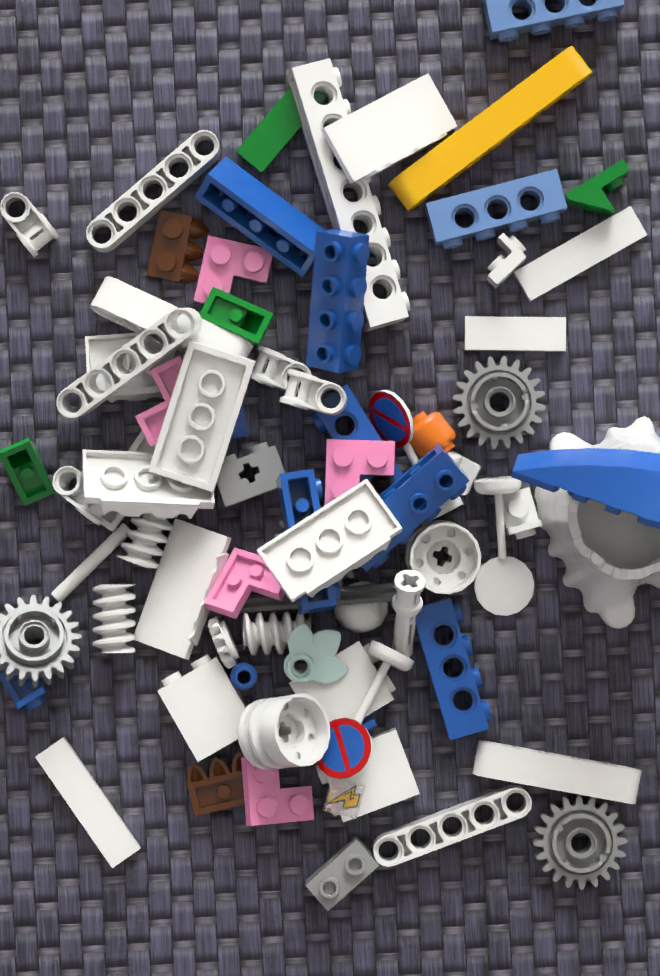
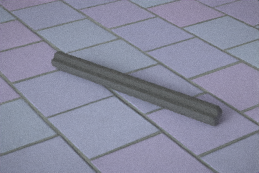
(348, 596)

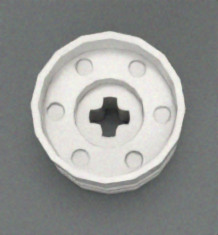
(451, 574)
(284, 732)

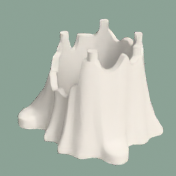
(601, 550)

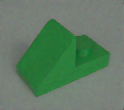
(590, 194)
(236, 315)
(26, 471)

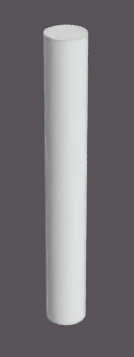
(91, 563)

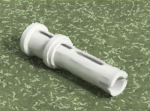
(407, 605)

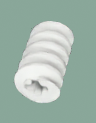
(146, 540)
(114, 618)
(270, 632)

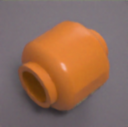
(430, 431)

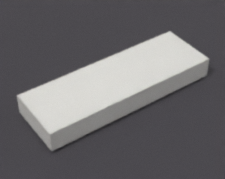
(515, 334)

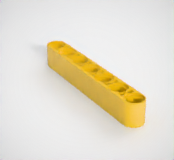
(490, 128)

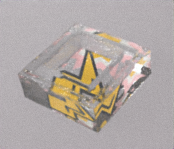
(344, 798)

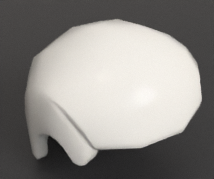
(361, 617)

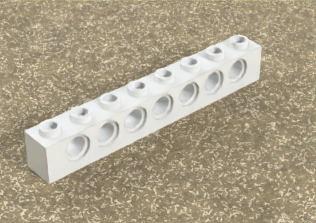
(324, 78)

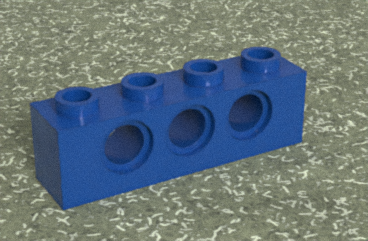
(363, 428)
(456, 721)

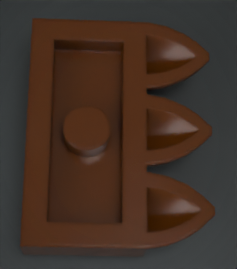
(173, 248)
(219, 790)

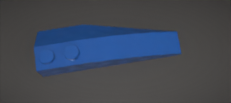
(610, 476)

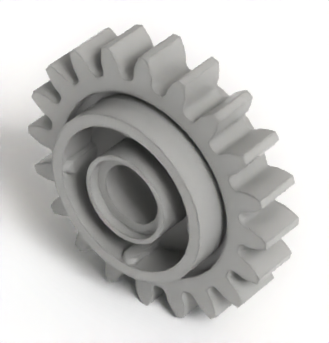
(517, 391)
(43, 659)
(592, 859)

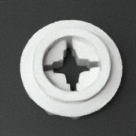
(223, 642)

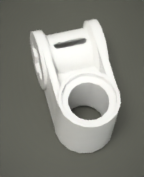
(29, 224)
(277, 368)
(311, 393)
(61, 482)

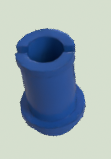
(246, 683)

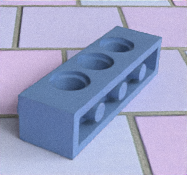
(506, 27)
(543, 187)

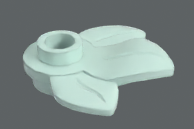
(318, 653)

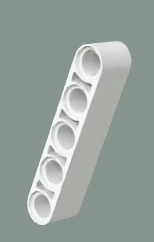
(158, 175)
(140, 310)
(113, 366)
(557, 772)
(469, 825)

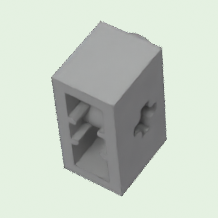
(237, 490)
(341, 873)

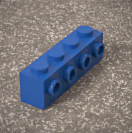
(260, 215)
(337, 300)
(419, 496)
(298, 499)

